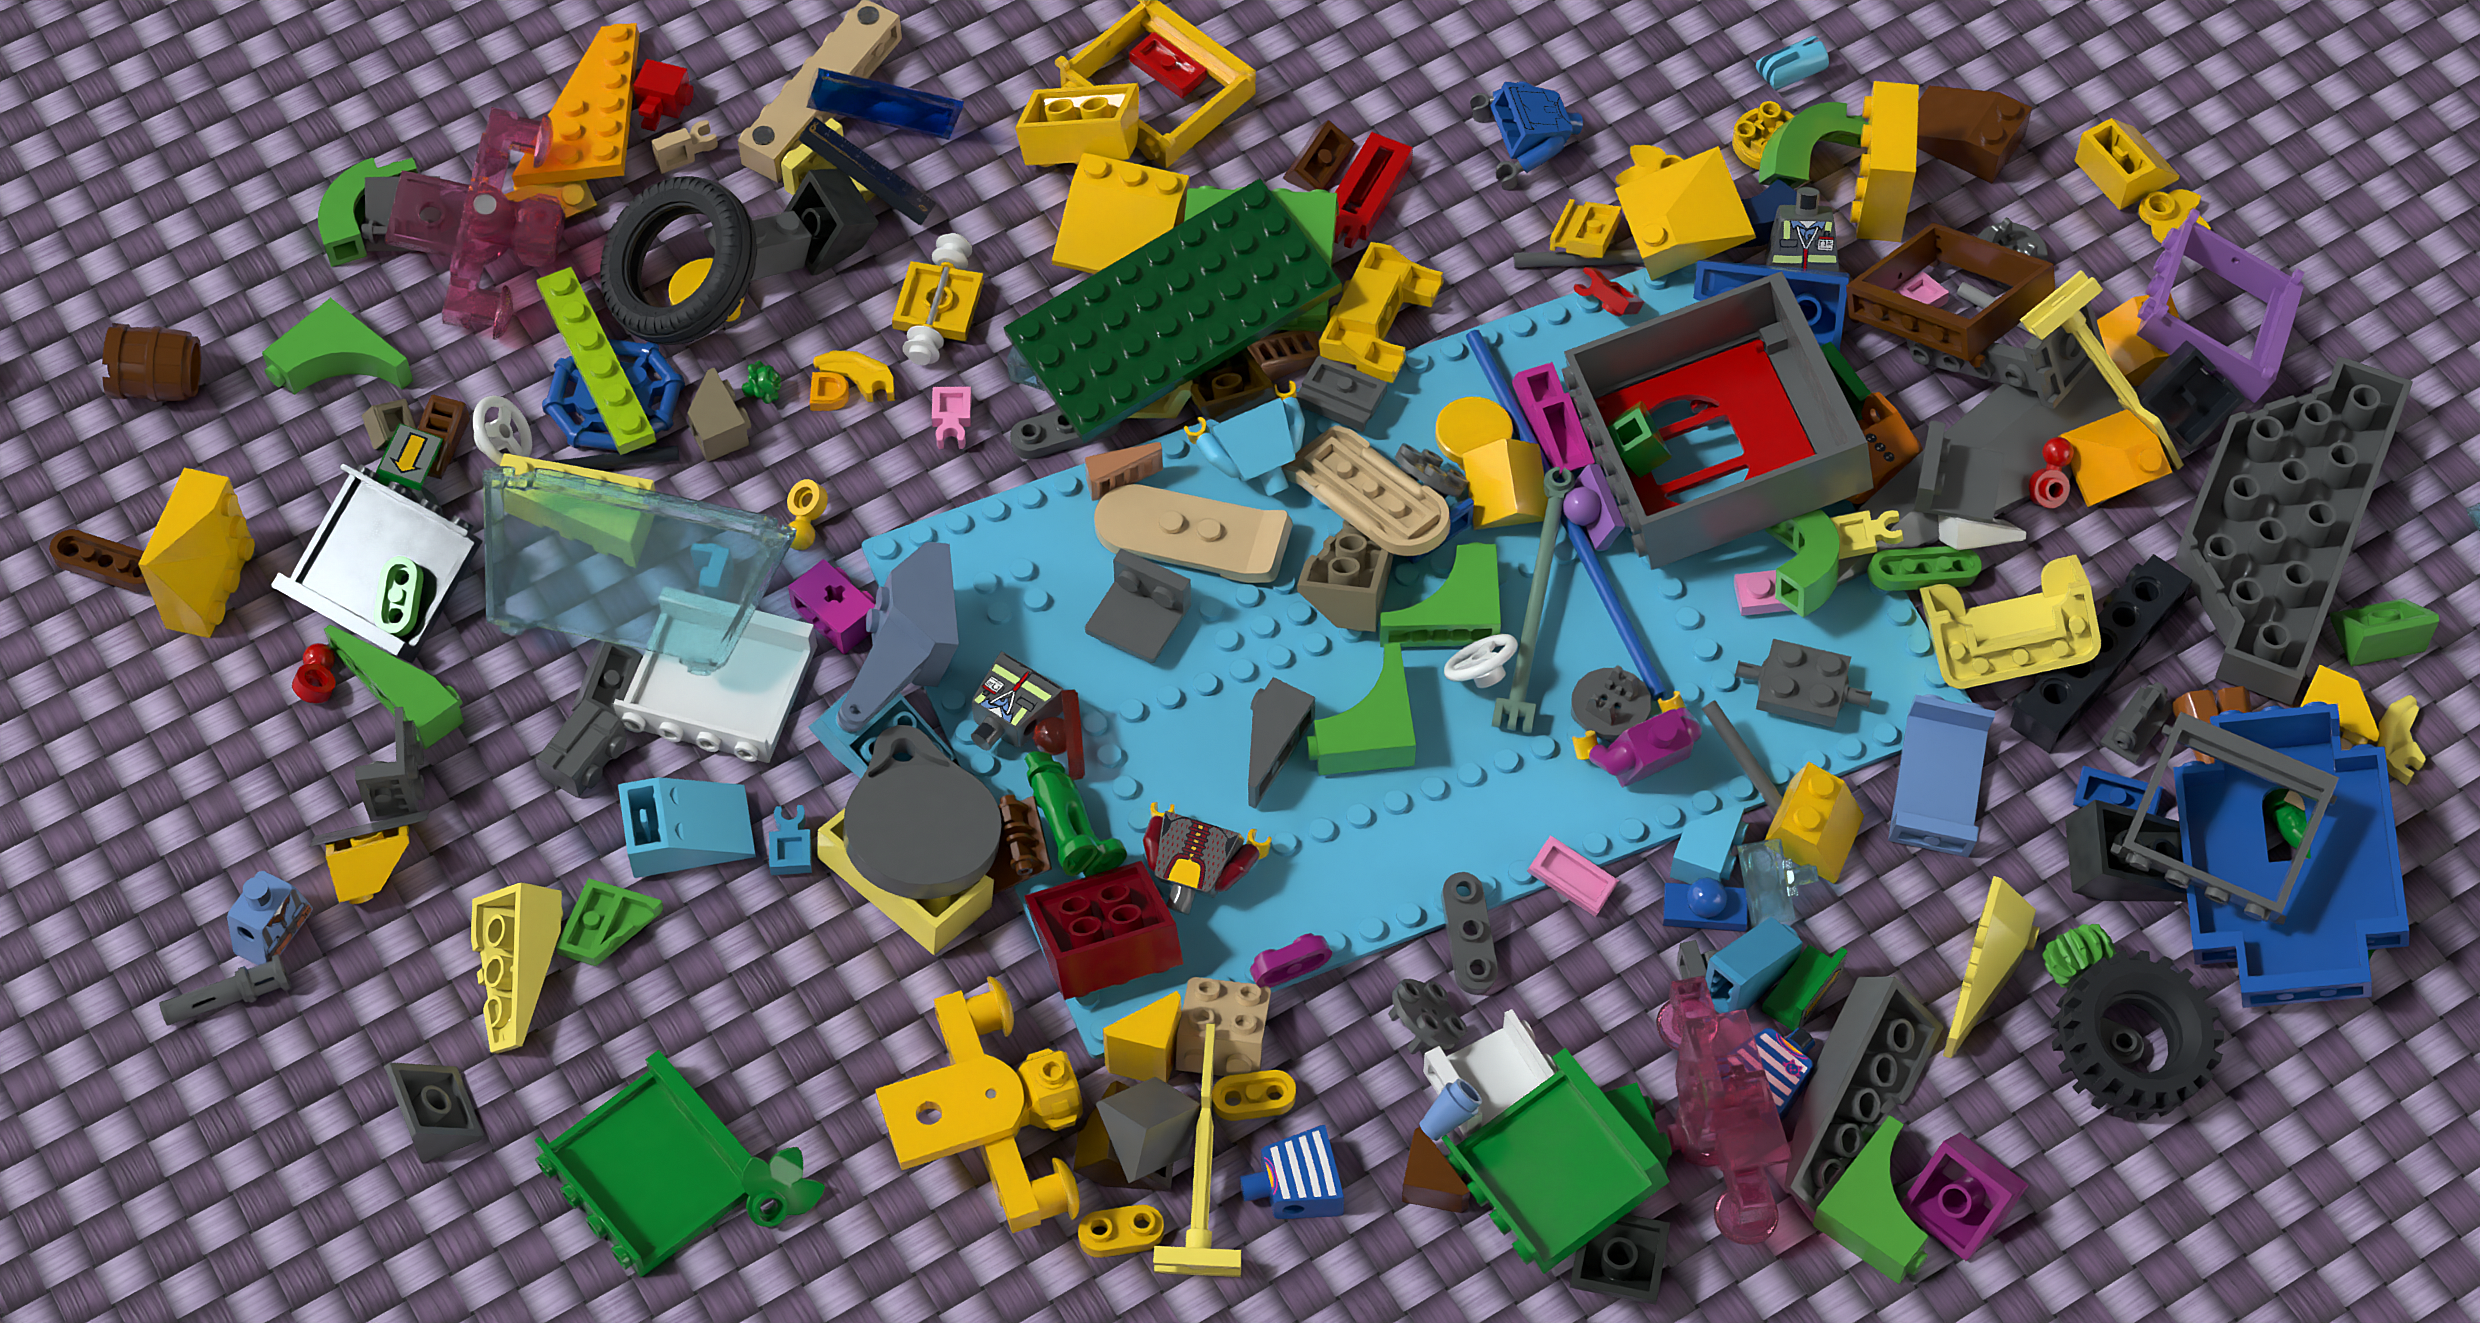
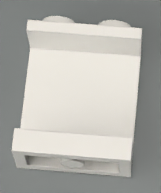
(1497, 1066)

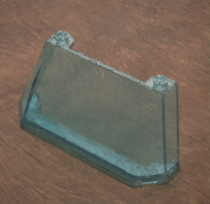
(625, 564)

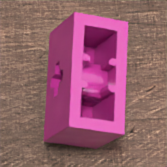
(832, 605)

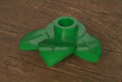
(780, 1181)

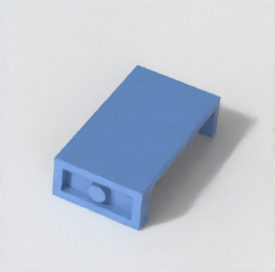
(1940, 775)

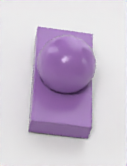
(1594, 507)

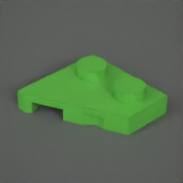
(604, 921)

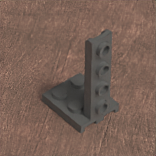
(2043, 365)

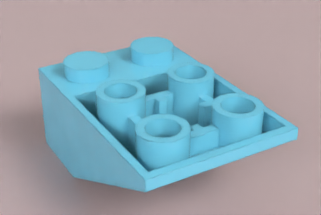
(857, 748)
(684, 824)

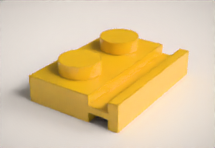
(1586, 228)

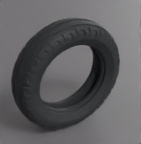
(633, 235)

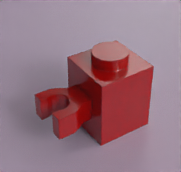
(661, 91)

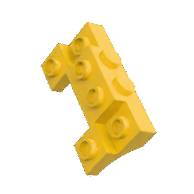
(1369, 308)

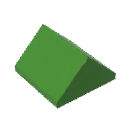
(2384, 630)

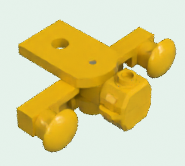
(986, 1107)

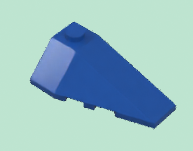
(1818, 292)

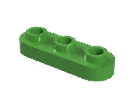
(1900, 568)

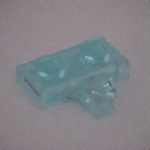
(1771, 880)

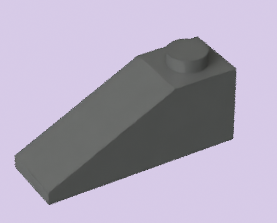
(1278, 725)

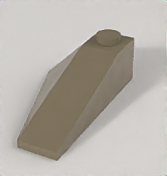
(1347, 579)

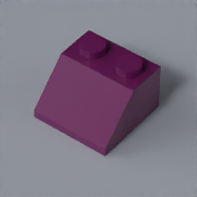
(1962, 1195)

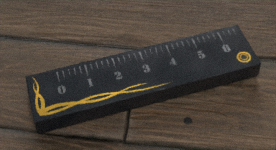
(867, 171)

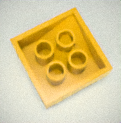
(1889, 161)
(197, 553)

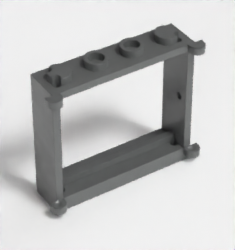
(2256, 761)

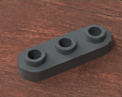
(1049, 435)
(1467, 949)

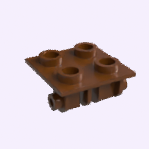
(1021, 845)

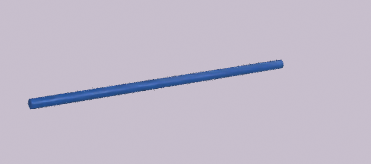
(1573, 530)

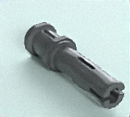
(245, 985)

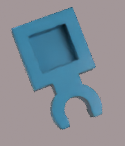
(790, 846)

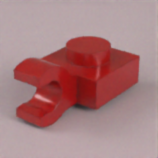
(1614, 296)

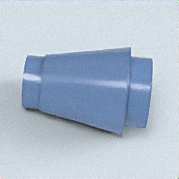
(1451, 1109)

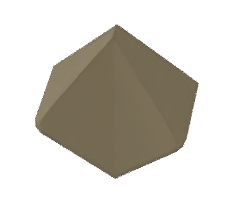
(383, 420)

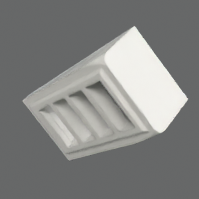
(1970, 534)

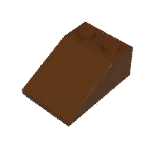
(1971, 128)

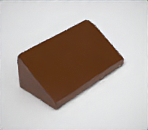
(1319, 158)

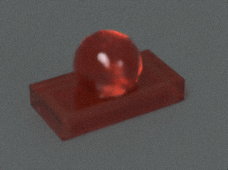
(1059, 735)

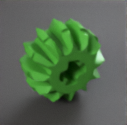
(2076, 952)

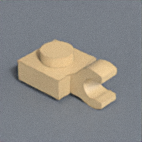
(680, 146)

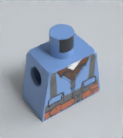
(266, 917)

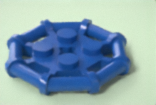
(643, 387)

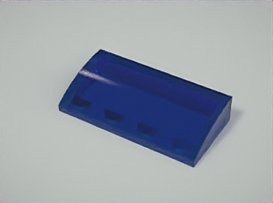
(883, 103)

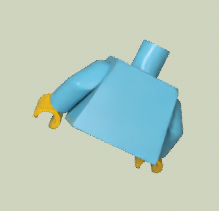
(1255, 441)

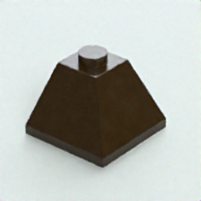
(1098, 1159)

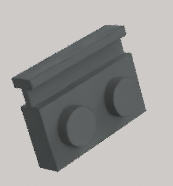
(1341, 393)

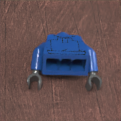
(1530, 123)

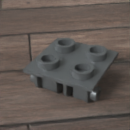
(378, 206)

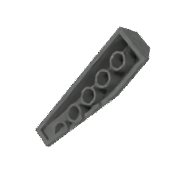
(1857, 1081)

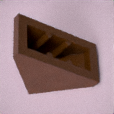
(1431, 1179)

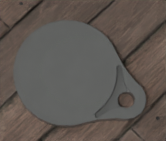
(920, 822)

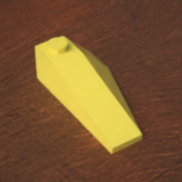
(516, 941)

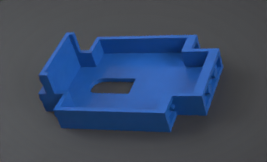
(2344, 895)

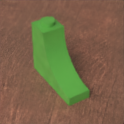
(332, 345)
(1458, 612)
(1374, 731)
(1865, 1212)

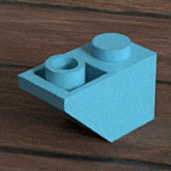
(1708, 845)

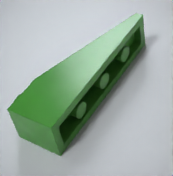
(400, 685)

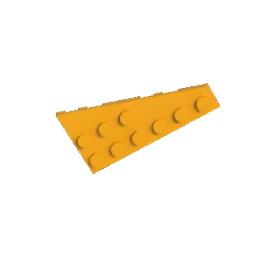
(591, 114)

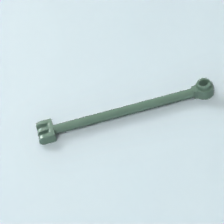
(1516, 704)

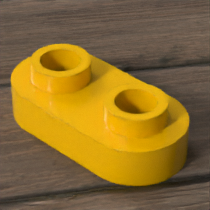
(1253, 1093)
(1121, 1233)

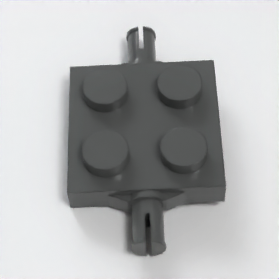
(1803, 683)

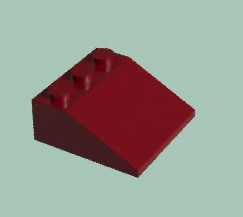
(1104, 930)

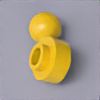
(807, 502)

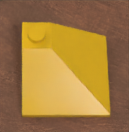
(1685, 213)

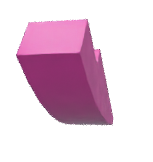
(1552, 418)

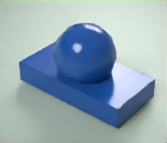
(1705, 905)

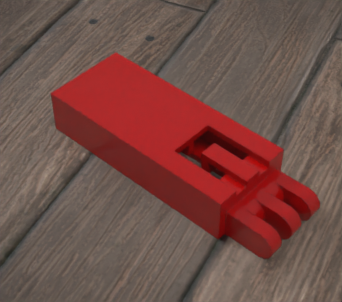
(1370, 185)

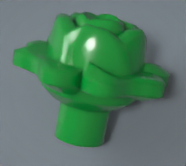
(762, 382)

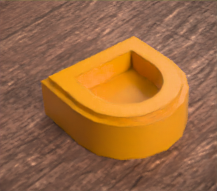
(828, 391)

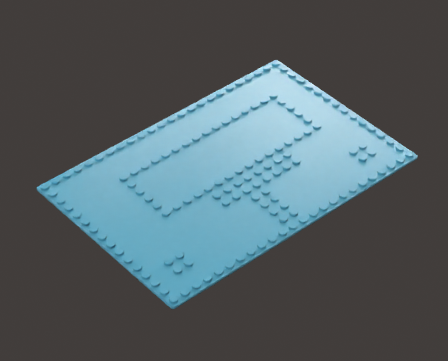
(1373, 847)

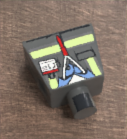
(1803, 235)
(1012, 703)

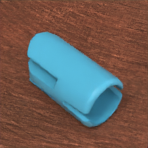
(1793, 63)

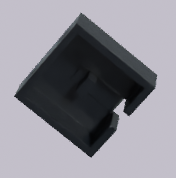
(2188, 396)

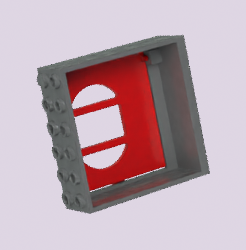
(1719, 357)

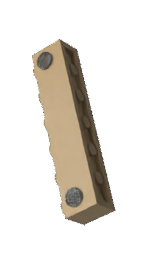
(853, 48)

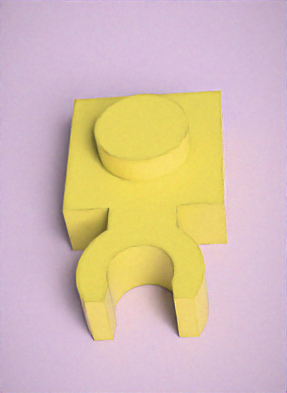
(1860, 533)

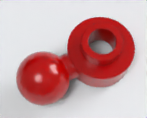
(2057, 454)
(313, 679)

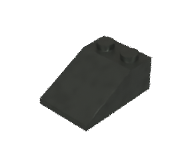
(2108, 877)

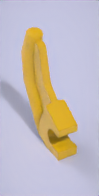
(861, 369)

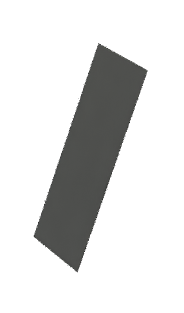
(369, 828)

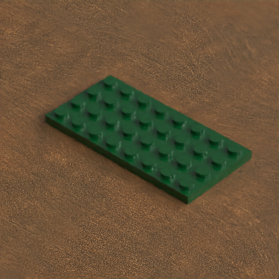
(1172, 309)

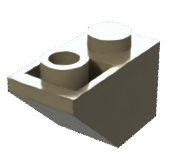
(716, 420)

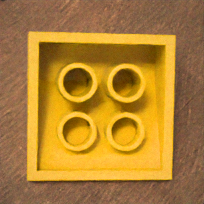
(1115, 211)

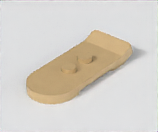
(1370, 492)
(1194, 532)

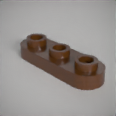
(94, 554)

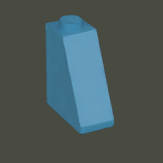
(1751, 965)

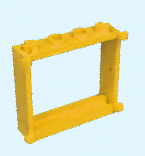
(1220, 63)

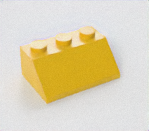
(1076, 120)

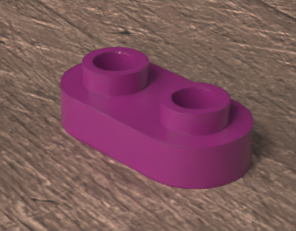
(1281, 965)

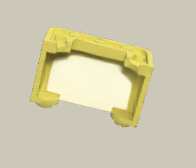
(2014, 634)

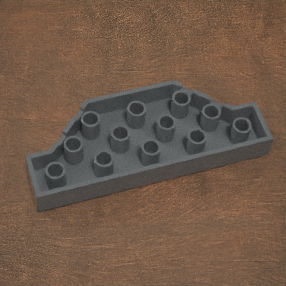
(2284, 519)

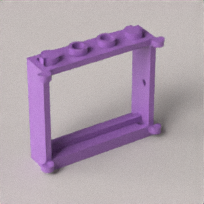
(2245, 271)

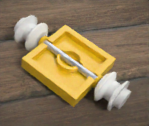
(938, 300)

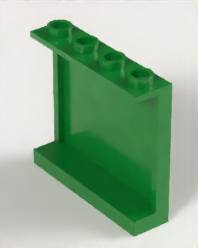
(1557, 1166)
(649, 1167)

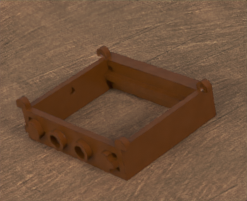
(1875, 303)

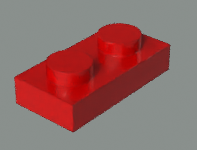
(1168, 65)

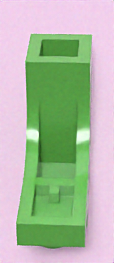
(1791, 145)
(344, 209)
(1813, 574)

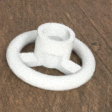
(498, 434)
(1479, 661)

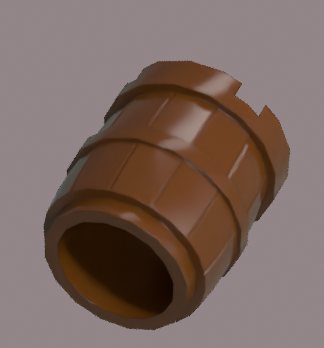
(151, 363)

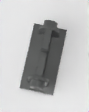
(2139, 722)

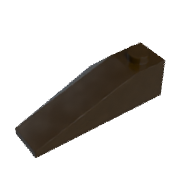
(1232, 387)

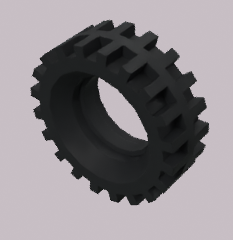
(2170, 1002)

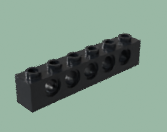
(2049, 723)

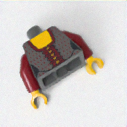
(1197, 856)

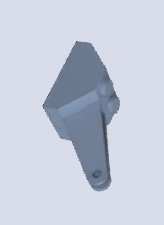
(910, 634)

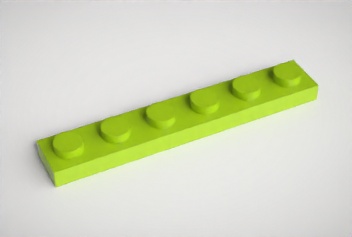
(596, 361)

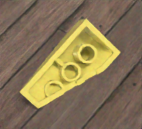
(1996, 953)

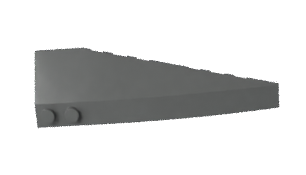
(2003, 422)

